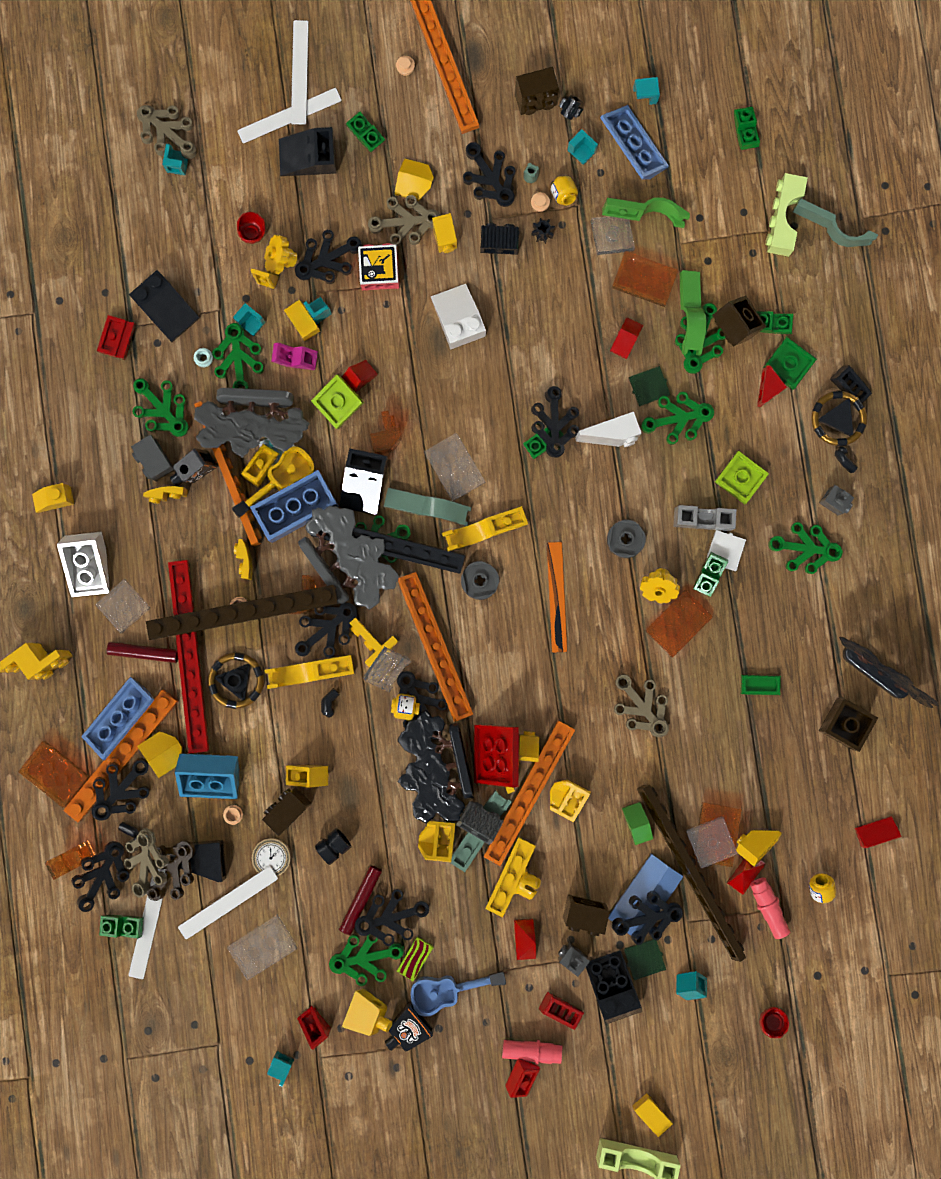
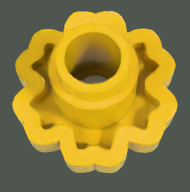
(279, 255)
(660, 586)

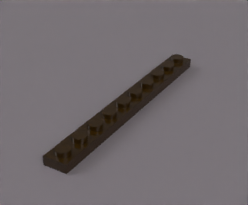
(242, 612)
(694, 877)

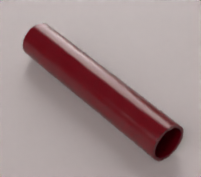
(142, 652)
(360, 900)

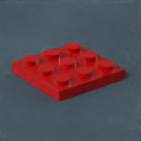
(496, 755)

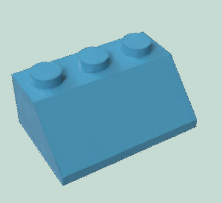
(207, 776)

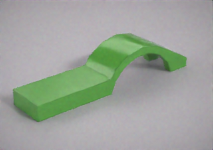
(636, 210)
(691, 304)

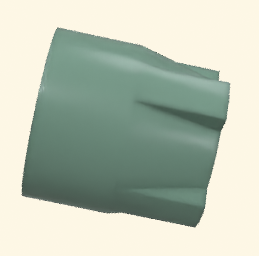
(528, 177)

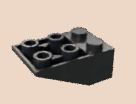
(308, 153)
(363, 481)
(613, 987)

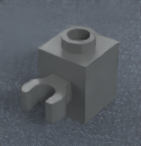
(837, 500)
(573, 959)

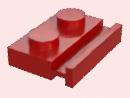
(116, 337)

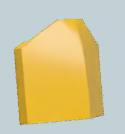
(413, 179)
(161, 752)
(567, 799)
(437, 841)

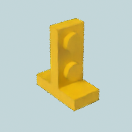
(371, 642)

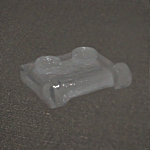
(383, 667)

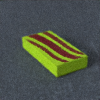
(415, 958)

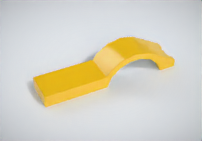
(485, 529)
(310, 671)

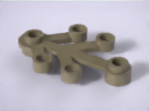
(165, 129)
(406, 221)
(644, 708)
(146, 840)

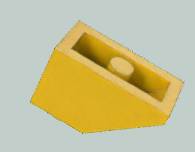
(444, 233)
(53, 497)
(529, 746)
(307, 775)
(756, 844)

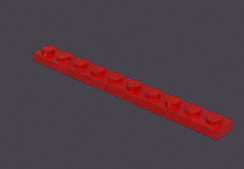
(189, 660)

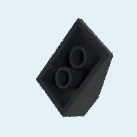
(164, 306)

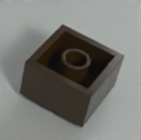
(536, 91)
(739, 321)
(848, 724)
(284, 813)
(586, 915)

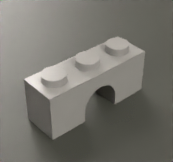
(708, 519)

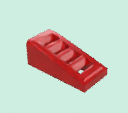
(550, 1005)

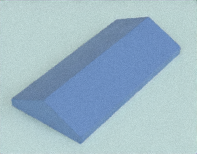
(634, 142)
(118, 718)
(652, 876)

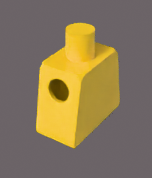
(366, 1014)

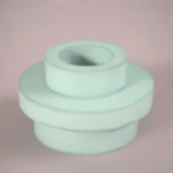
(199, 353)

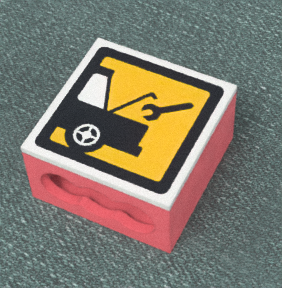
(378, 267)

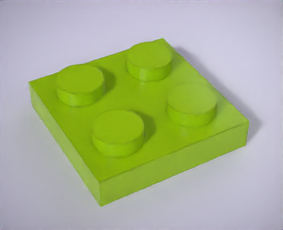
(337, 401)
(741, 477)

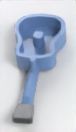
(433, 994)

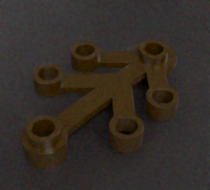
(158, 892)

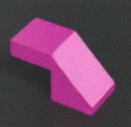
(294, 357)

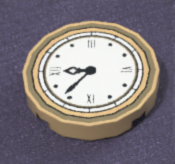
(271, 853)

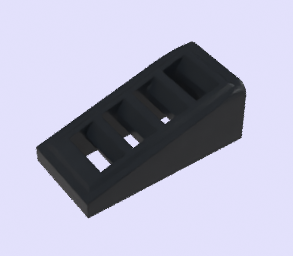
(856, 380)

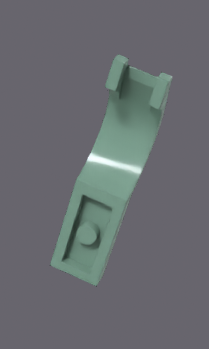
(828, 221)
(426, 506)
(470, 844)

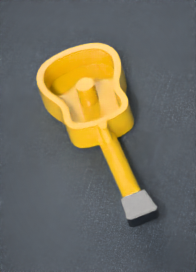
(291, 467)

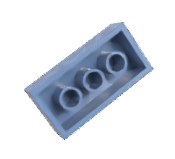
(293, 506)

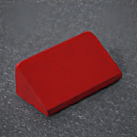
(877, 832)
(521, 1079)

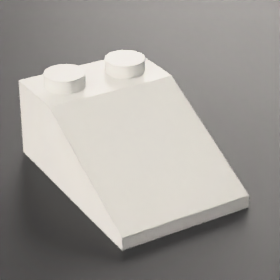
(458, 316)
(614, 432)
(85, 563)

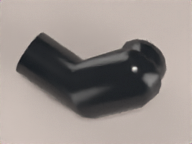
(841, 456)
(326, 703)
(129, 830)

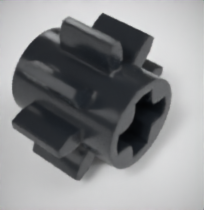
(571, 107)
(545, 225)

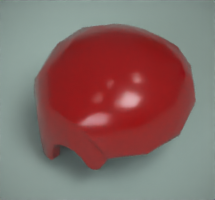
(251, 227)
(774, 1022)

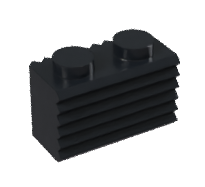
(499, 239)

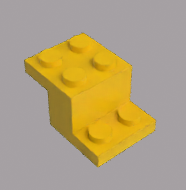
(35, 661)

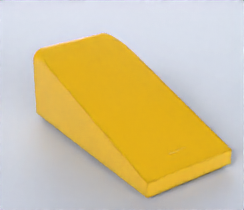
(265, 278)
(302, 320)
(259, 465)
(652, 1115)

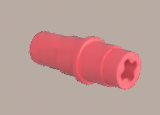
(770, 907)
(532, 1051)

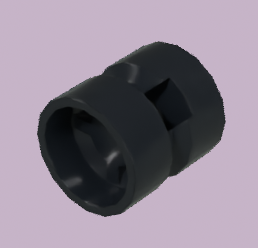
(331, 847)

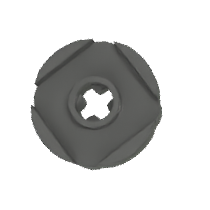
(634, 532)
(473, 589)

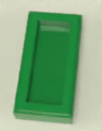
(760, 685)

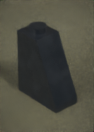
(208, 860)

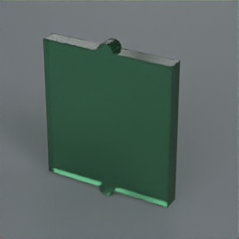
(649, 386)
(644, 959)

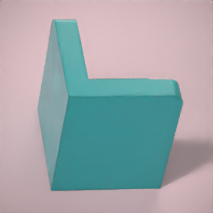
(647, 89)
(582, 147)
(174, 161)
(318, 310)
(249, 319)
(691, 985)
(280, 1067)

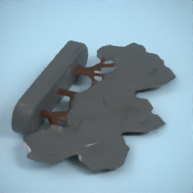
(246, 427)
(355, 557)

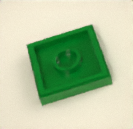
(791, 362)

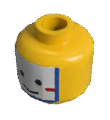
(564, 190)
(404, 707)
(822, 888)

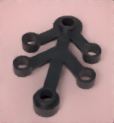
(490, 178)
(325, 259)
(554, 423)
(329, 628)
(419, 698)
(118, 792)
(100, 874)
(388, 918)
(649, 918)

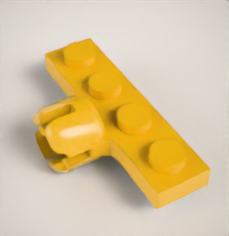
(514, 879)

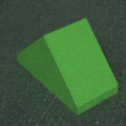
(637, 823)

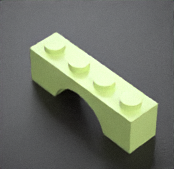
(782, 236)
(618, 1156)

